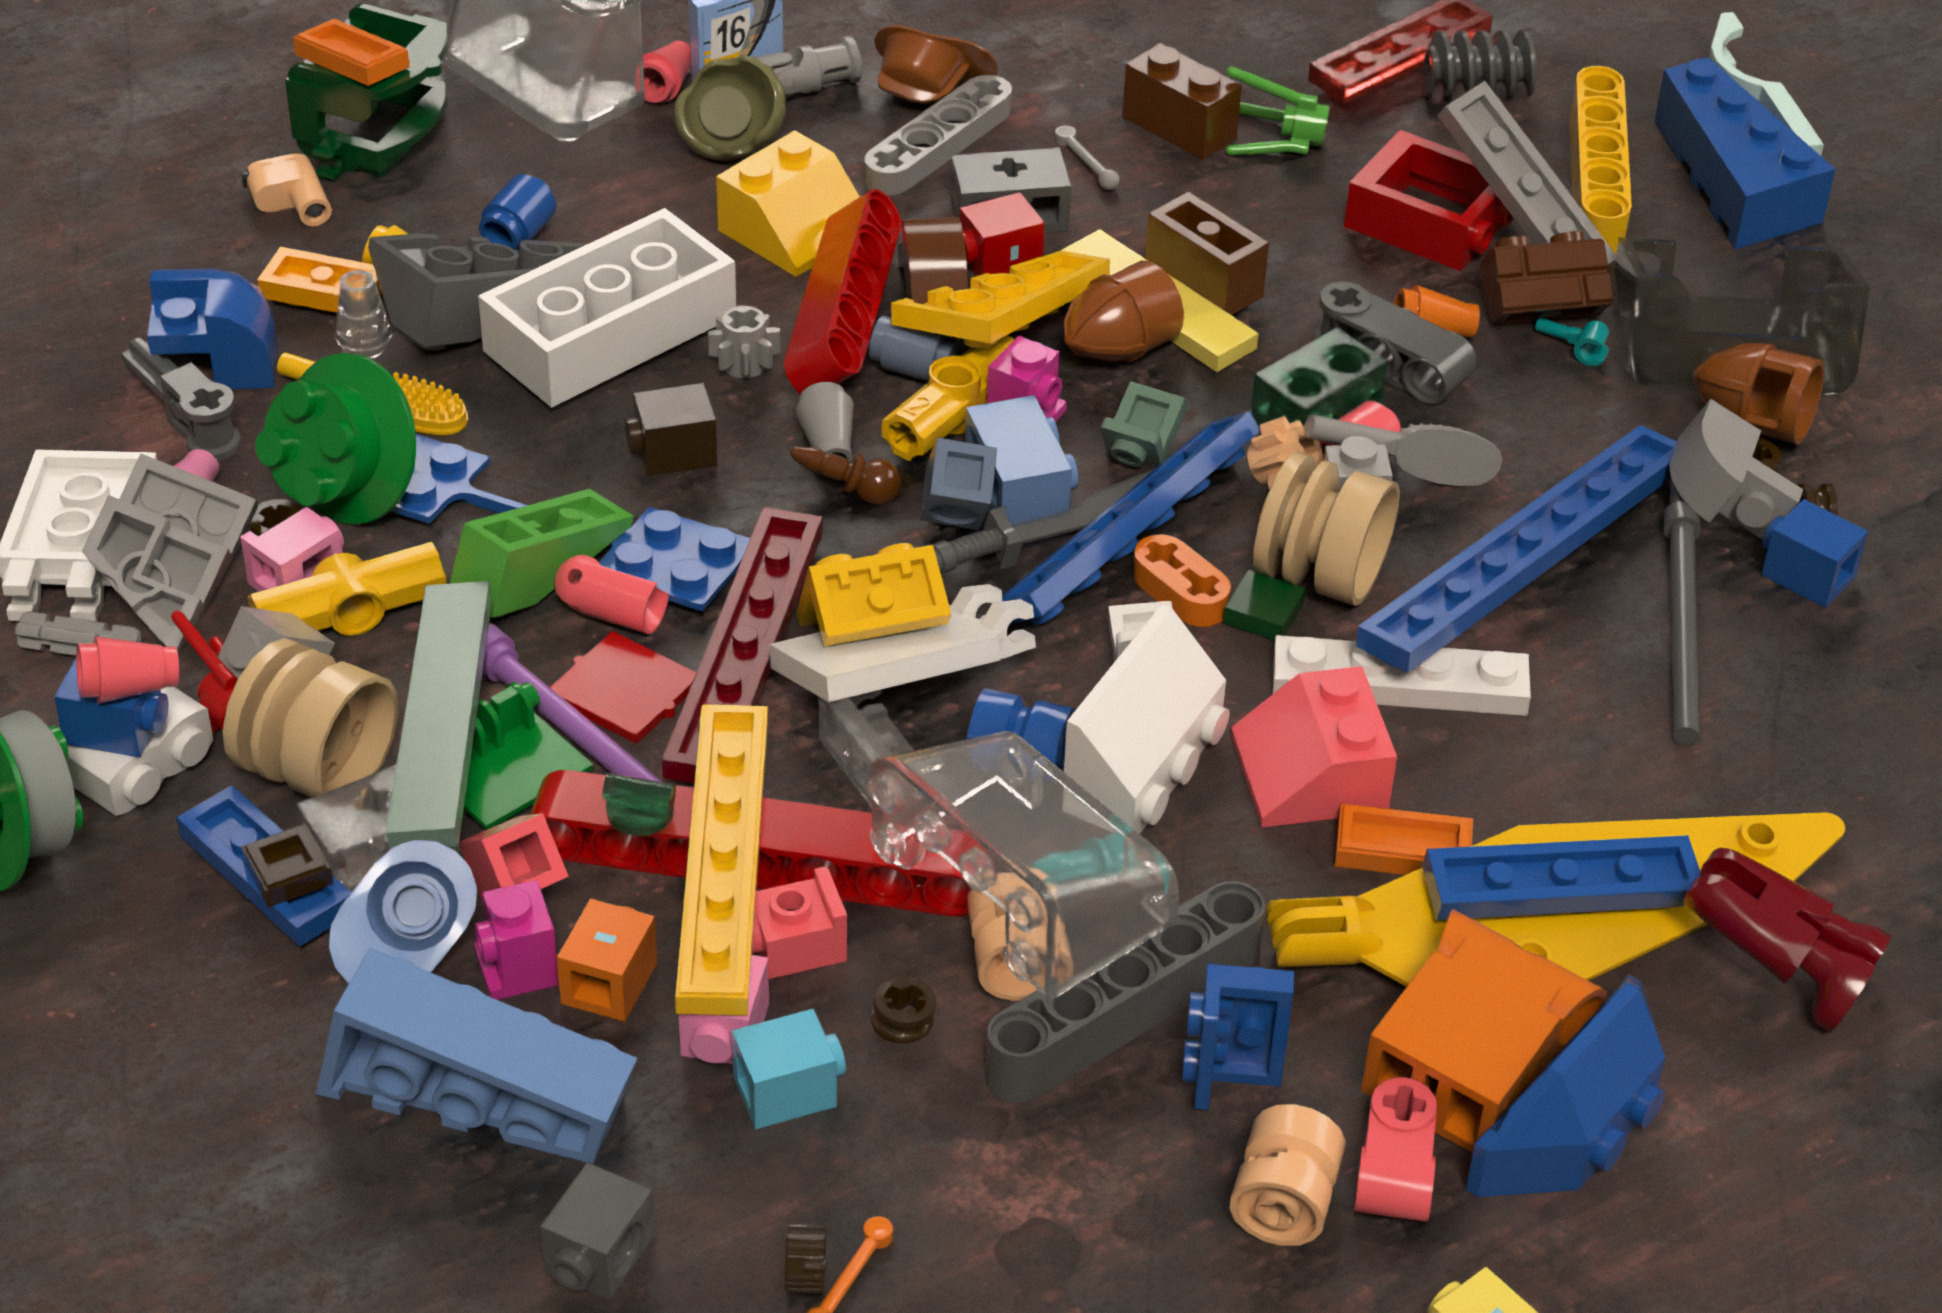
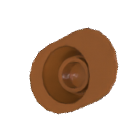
(927, 65)

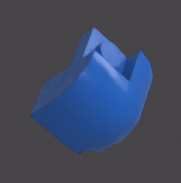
(216, 316)

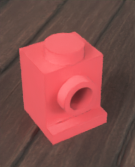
(800, 925)

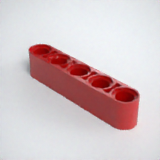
(843, 292)

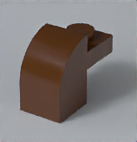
(932, 256)

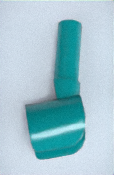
(1588, 342)

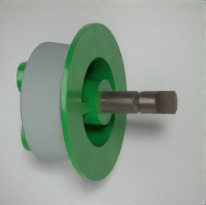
(35, 794)

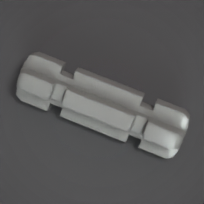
(64, 633)

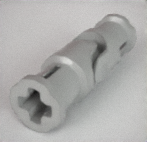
(809, 68)

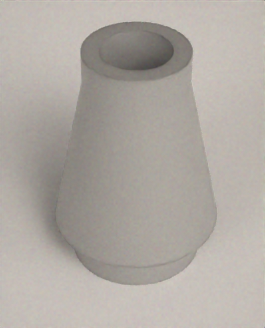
(827, 418)

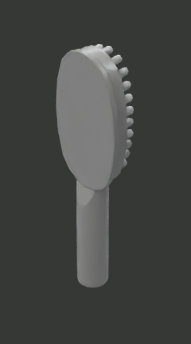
(1426, 451)

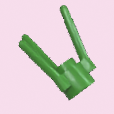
(1301, 122)

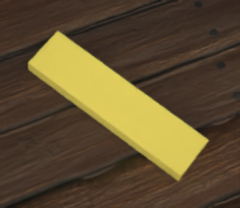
(1207, 330)

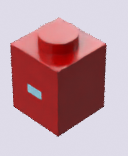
(1001, 234)

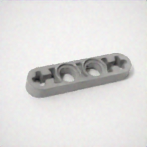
(899, 165)

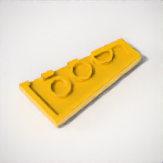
(1003, 300)

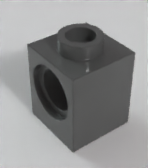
(597, 1231)

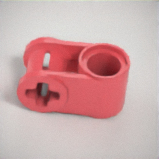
(1398, 1152)

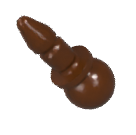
(873, 480)

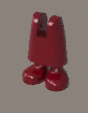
(1787, 930)

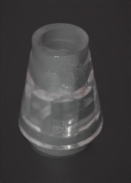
(361, 317)

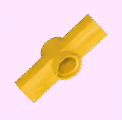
(942, 402)
(356, 592)

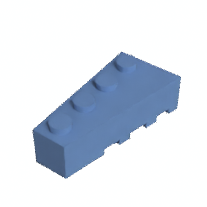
(471, 1060)

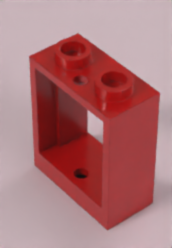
(1387, 214)

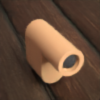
(286, 184)

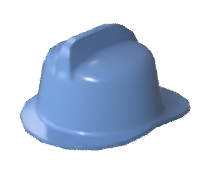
(406, 907)

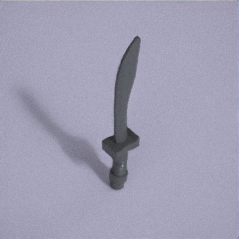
(1007, 539)

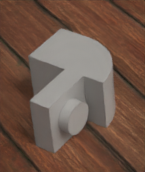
(1718, 474)

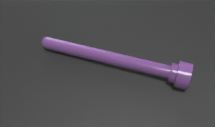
(503, 665)

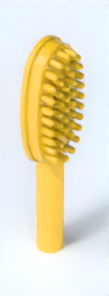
(431, 407)

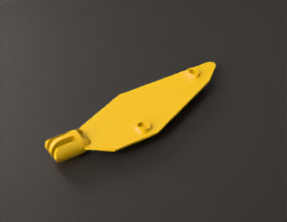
(1398, 930)

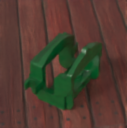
(320, 91)

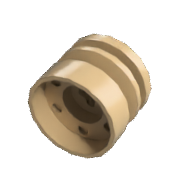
(1314, 524)
(309, 719)

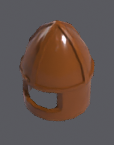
(1124, 314)
(1765, 388)

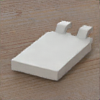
(53, 523)
(908, 656)

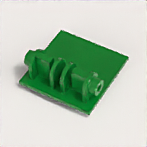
(513, 755)

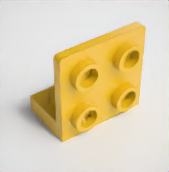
(874, 594)

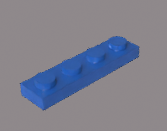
(1560, 876)

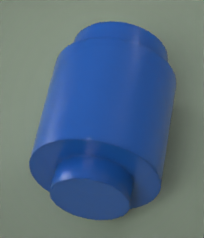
(517, 211)

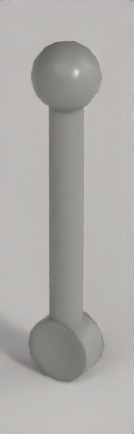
(1066, 136)

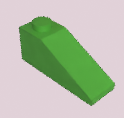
(528, 544)

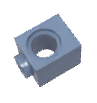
(958, 484)

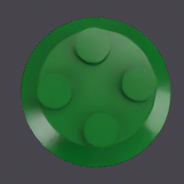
(341, 439)

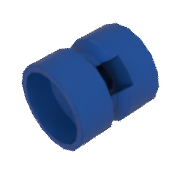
(1040, 725)

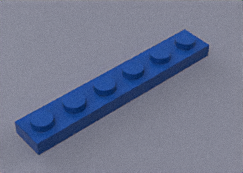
(1139, 509)

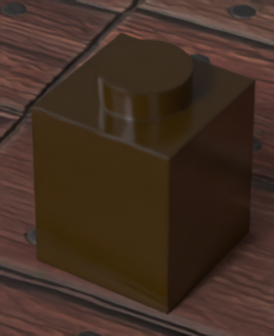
(673, 429)

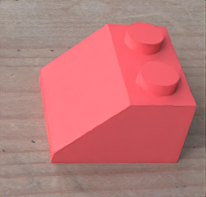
(1316, 748)

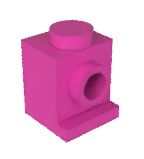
(1024, 371)
(516, 941)

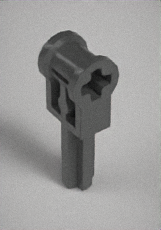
(192, 402)

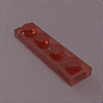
(1393, 49)

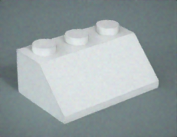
(1147, 721)

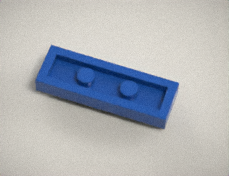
(230, 821)

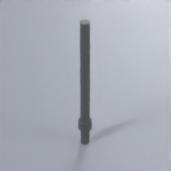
(1682, 528)

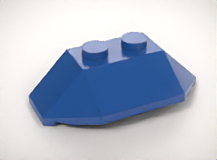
(1578, 1106)

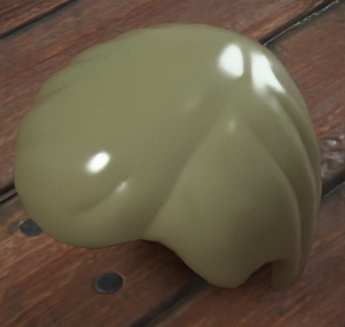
(731, 109)

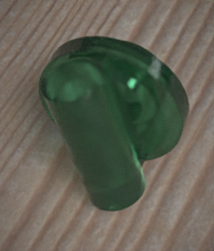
(638, 804)

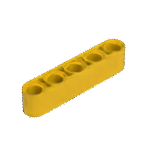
(1601, 151)

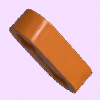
(1178, 574)

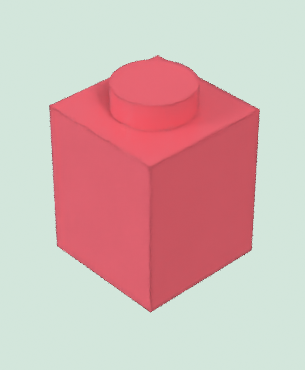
(514, 854)

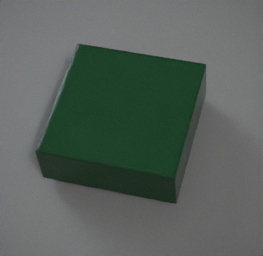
(1264, 605)

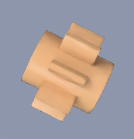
(1275, 445)

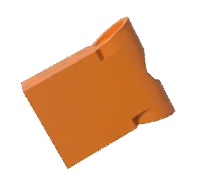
(1478, 1026)

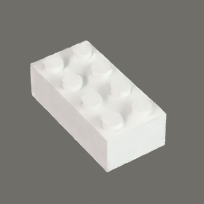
(607, 306)

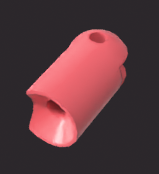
(610, 594)

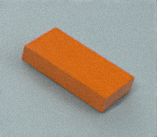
(351, 52)
(1394, 838)

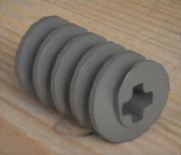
(1480, 61)

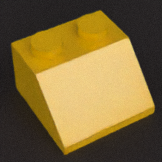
(782, 200)

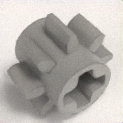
(744, 341)

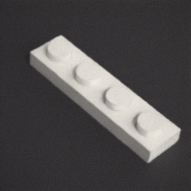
(1445, 681)

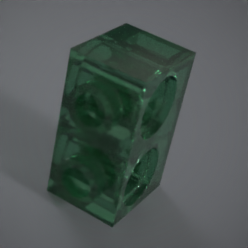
(1320, 380)

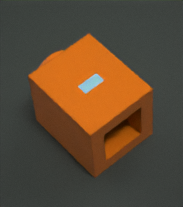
(607, 959)

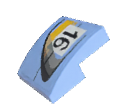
(734, 29)

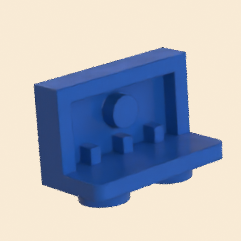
(1240, 1028)

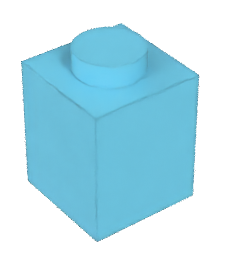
(786, 1068)

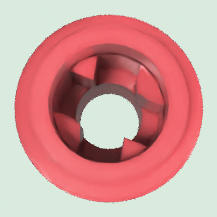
(666, 71)
(124, 668)

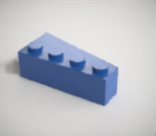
(1741, 155)

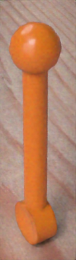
(876, 1235)

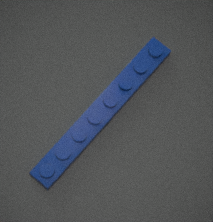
(1517, 551)

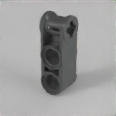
(1418, 353)

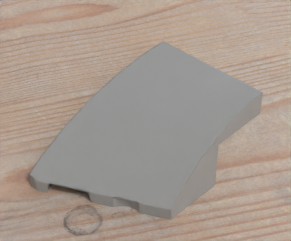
(168, 543)

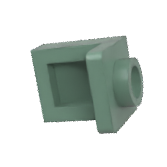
(1143, 426)

